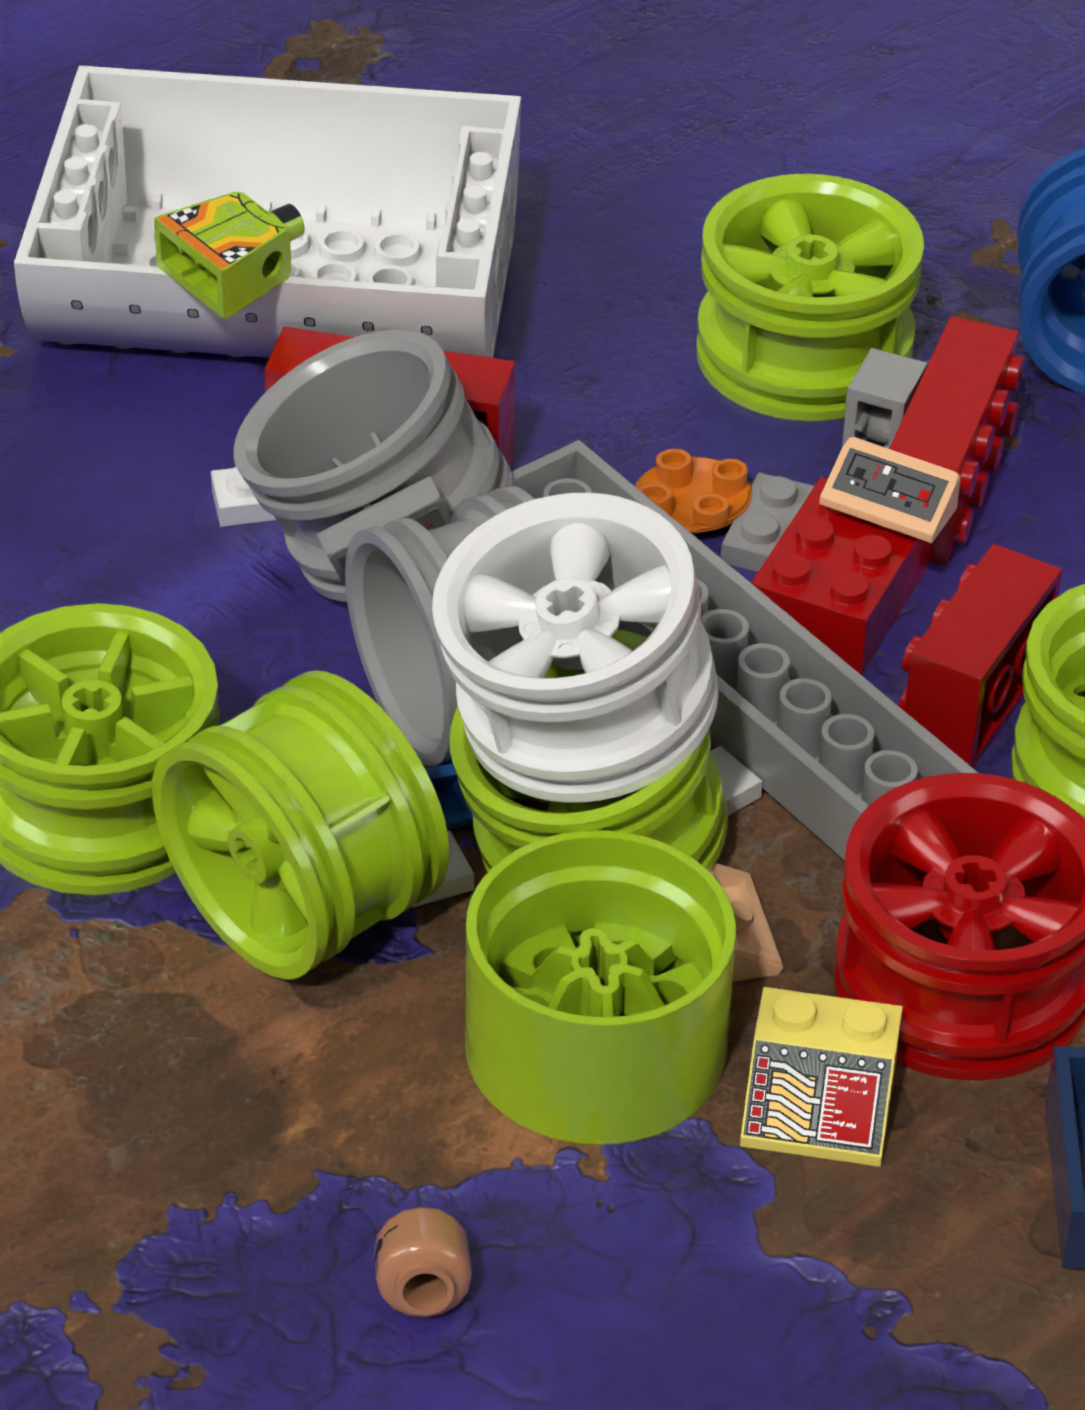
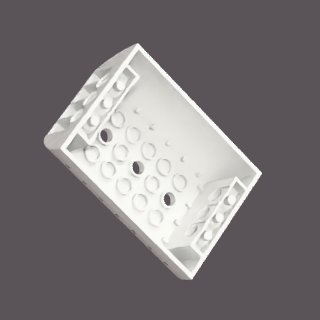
(394, 186)

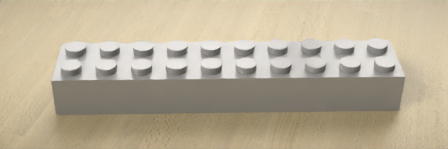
(784, 698)

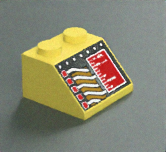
(821, 1076)

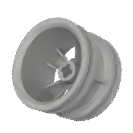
(357, 431)
(391, 616)

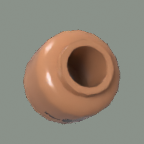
(422, 1262)

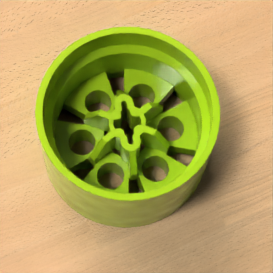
(580, 940)

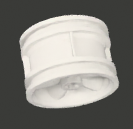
(552, 589)

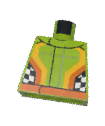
(227, 249)

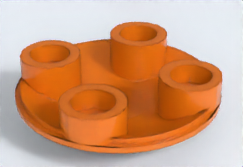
(698, 490)

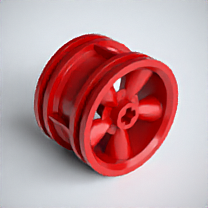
(976, 860)

